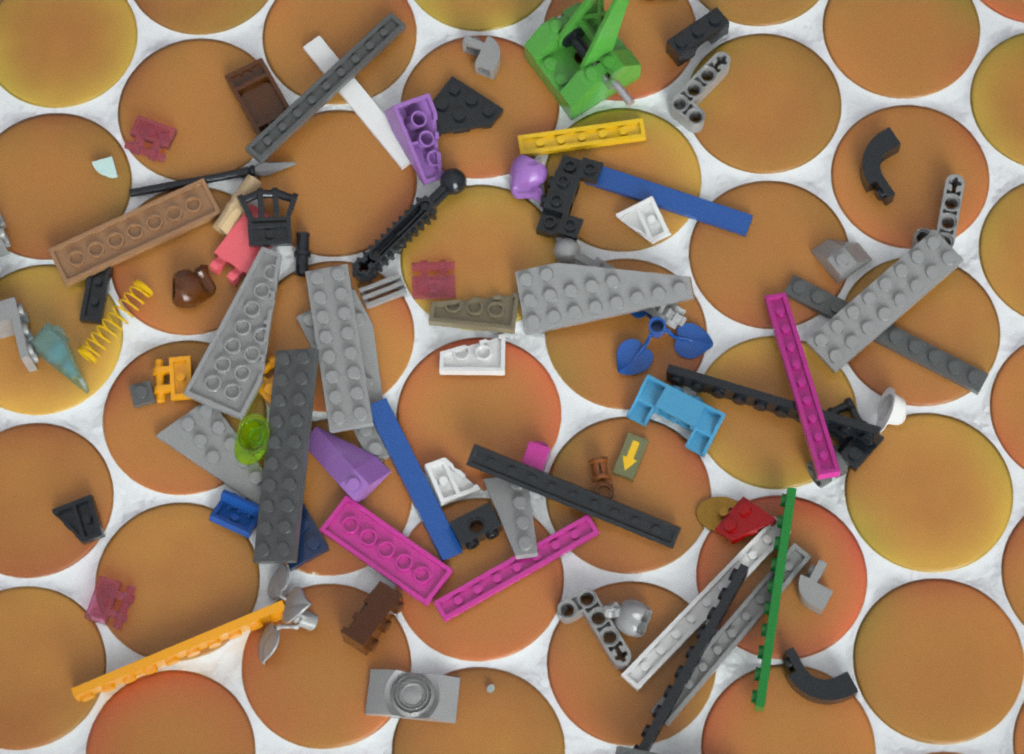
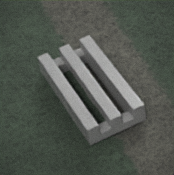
(366, 289)

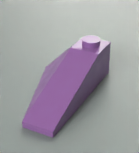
(416, 131)
(349, 465)

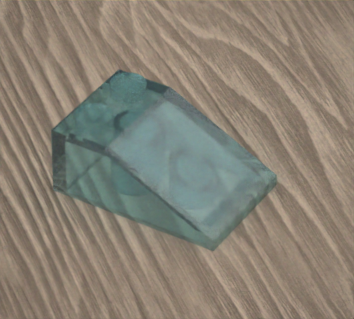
(54, 348)

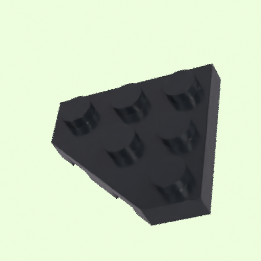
(463, 109)

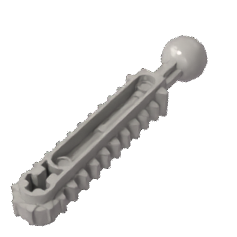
(568, 252)

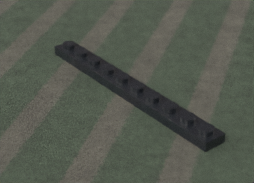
(767, 402)
(573, 496)
(693, 657)

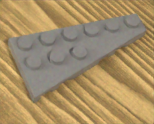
(210, 444)

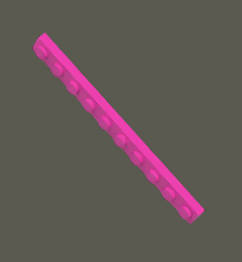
(802, 386)

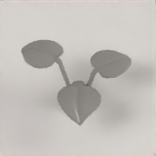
(294, 612)

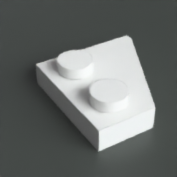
(646, 220)
(449, 482)

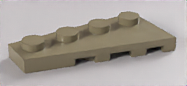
(485, 314)

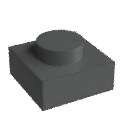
(142, 394)

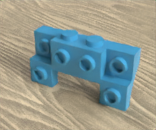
(680, 409)

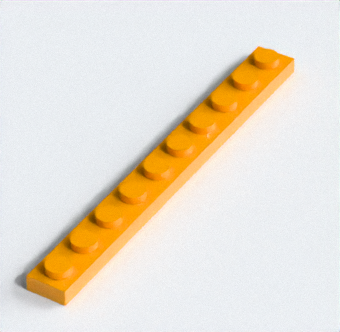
(172, 654)

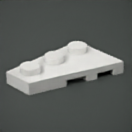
(476, 359)

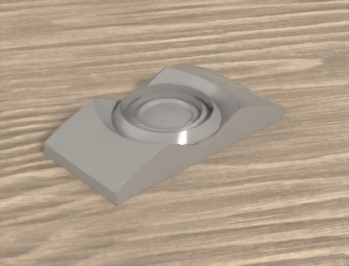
(413, 695)

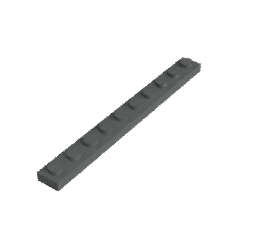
(325, 88)
(893, 338)

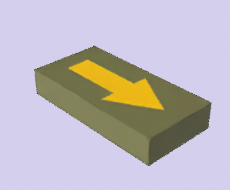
(630, 457)

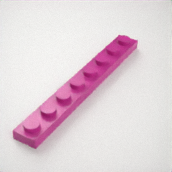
(515, 569)

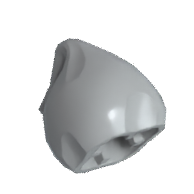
(629, 617)

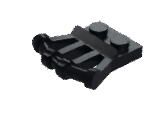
(268, 230)
(851, 448)

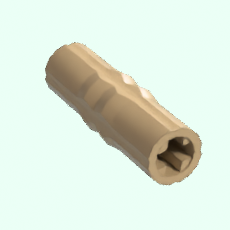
(232, 209)

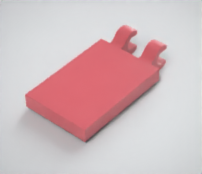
(236, 251)

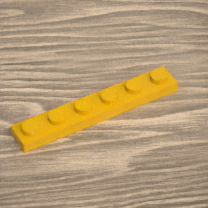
(582, 137)

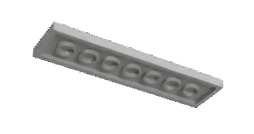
(884, 301)
(339, 348)

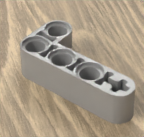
(703, 88)
(946, 214)
(599, 630)

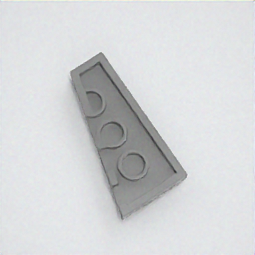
(515, 515)

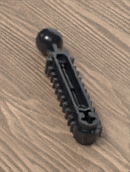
(451, 182)

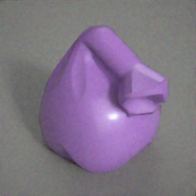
(527, 177)

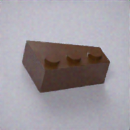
(373, 618)

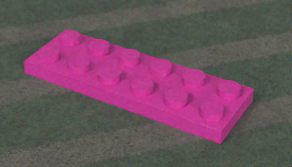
(386, 550)

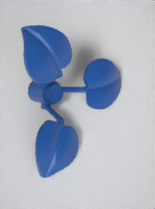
(689, 344)

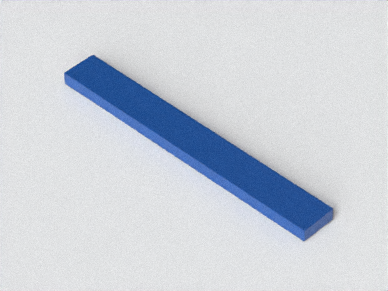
(674, 201)
(414, 481)

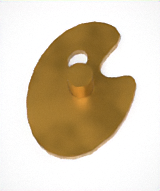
(713, 511)

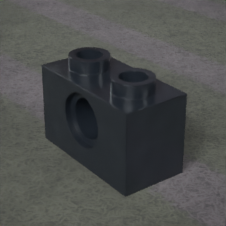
(483, 516)

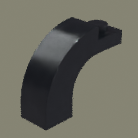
(879, 149)
(814, 689)

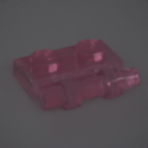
(151, 132)
(433, 286)
(104, 599)

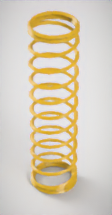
(139, 286)

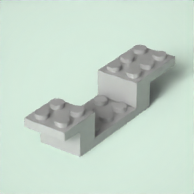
(13, 317)

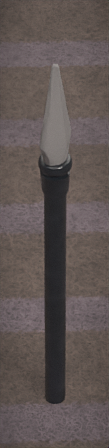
(263, 169)

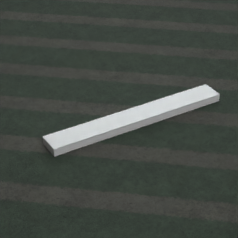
(359, 102)

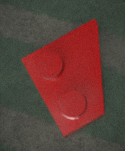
(743, 521)

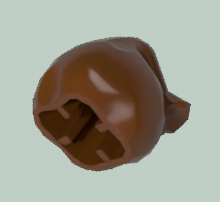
(192, 287)

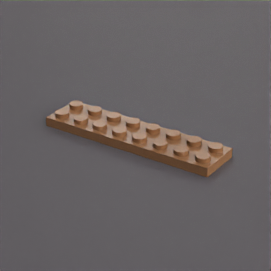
(134, 232)

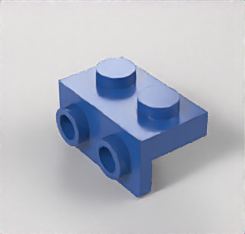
(236, 513)

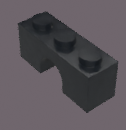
(707, 28)

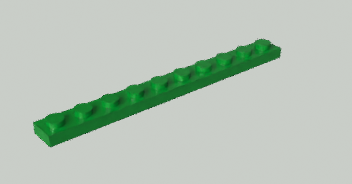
(772, 608)

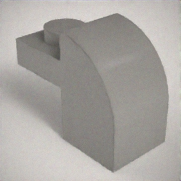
(487, 54)
(810, 592)

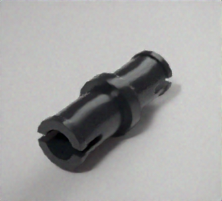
(302, 253)

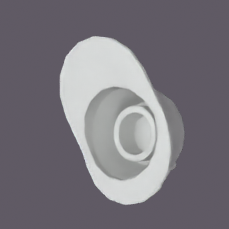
(891, 409)

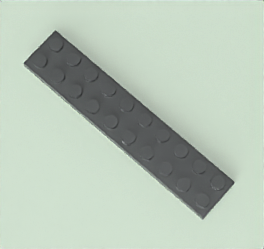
(286, 456)

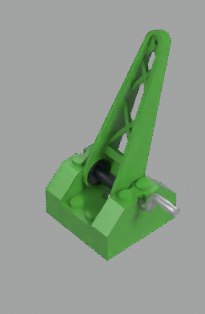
(605, 63)

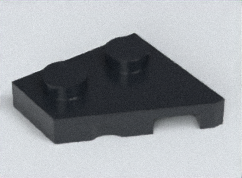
(82, 519)

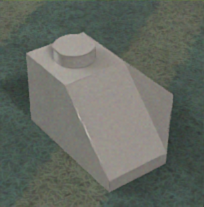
(841, 258)

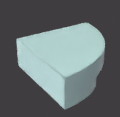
(106, 167)

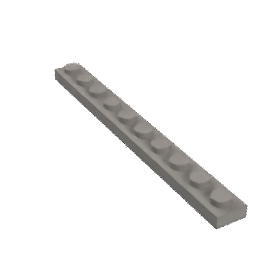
(735, 630)

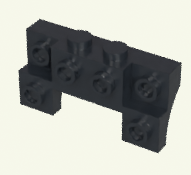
(562, 192)

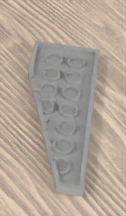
(578, 294)
(237, 355)
(366, 436)

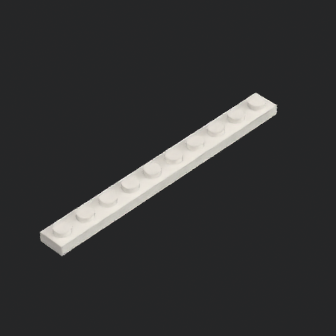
(696, 612)

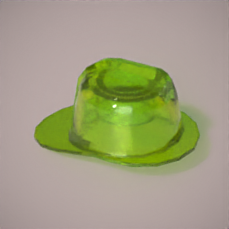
(252, 439)

